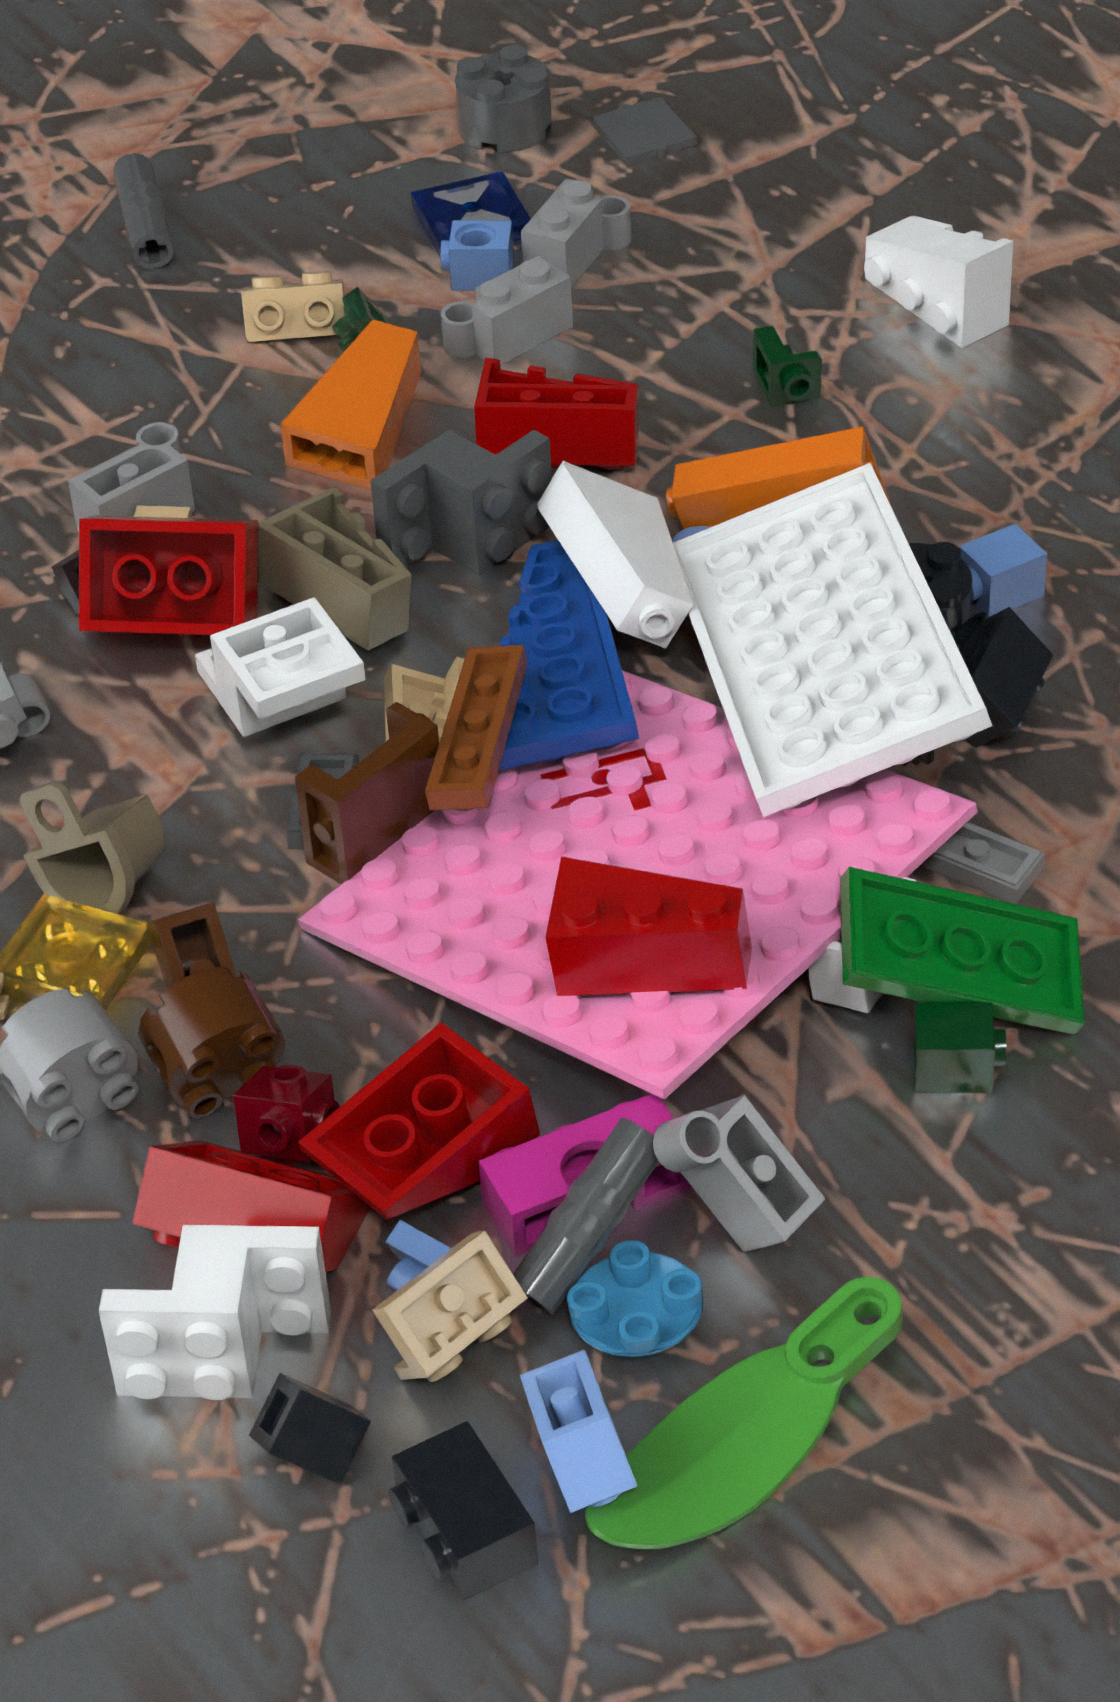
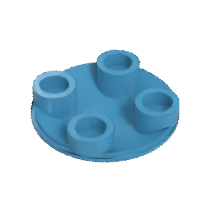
(635, 1302)

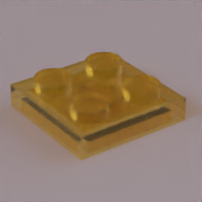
(72, 949)

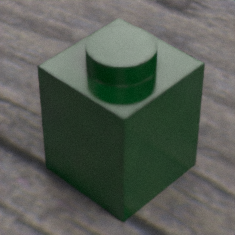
(956, 1047)

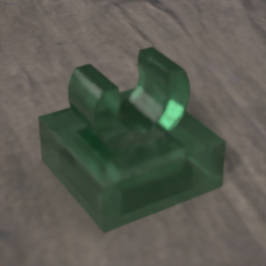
(359, 314)

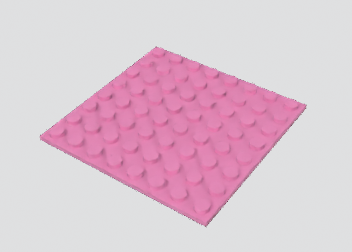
(473, 890)

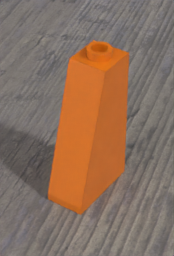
(357, 408)
(742, 481)

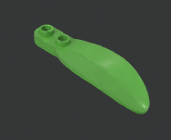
(747, 1426)

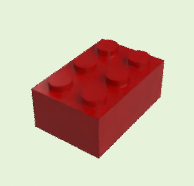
(167, 574)

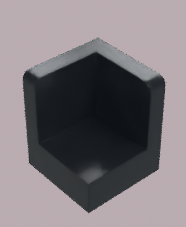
(309, 1428)

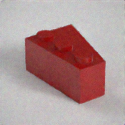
(644, 932)

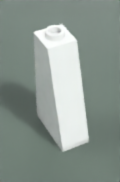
(620, 551)

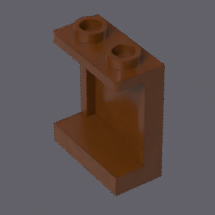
(371, 804)

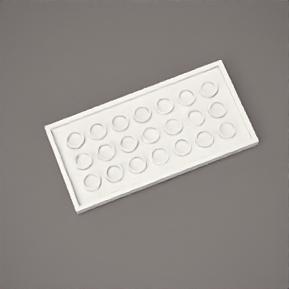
(825, 641)

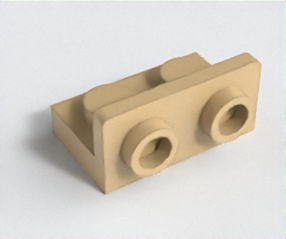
(449, 1307)

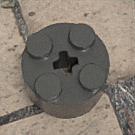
(503, 99)

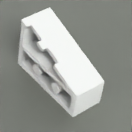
(943, 276)

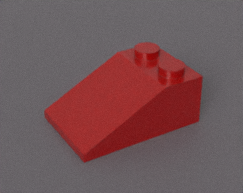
(423, 1125)

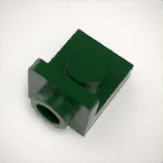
(780, 373)

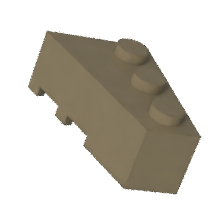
(329, 556)

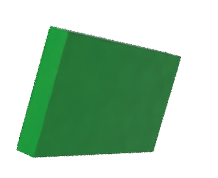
(960, 949)

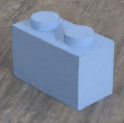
(578, 1432)

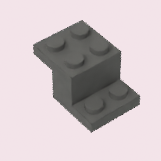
(463, 500)

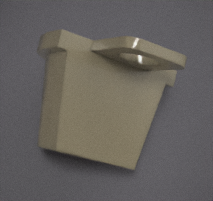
(93, 856)

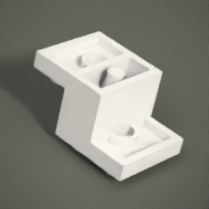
(279, 666)
(222, 1298)

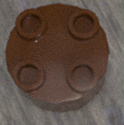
(210, 1038)

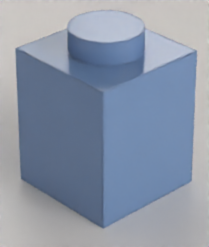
(1005, 569)

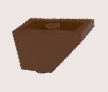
(189, 943)

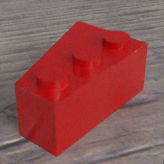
(585, 419)

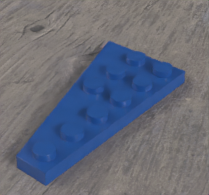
(573, 676)

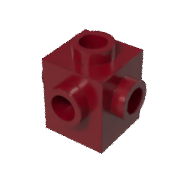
(280, 1109)

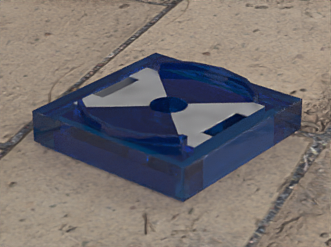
(469, 199)

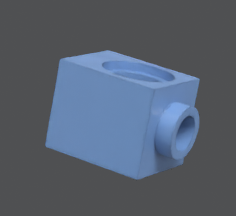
(477, 252)

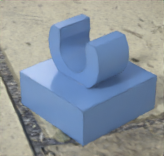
(414, 1252)

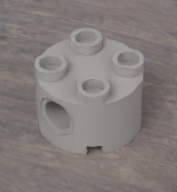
(66, 1062)

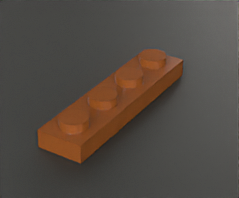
(476, 728)

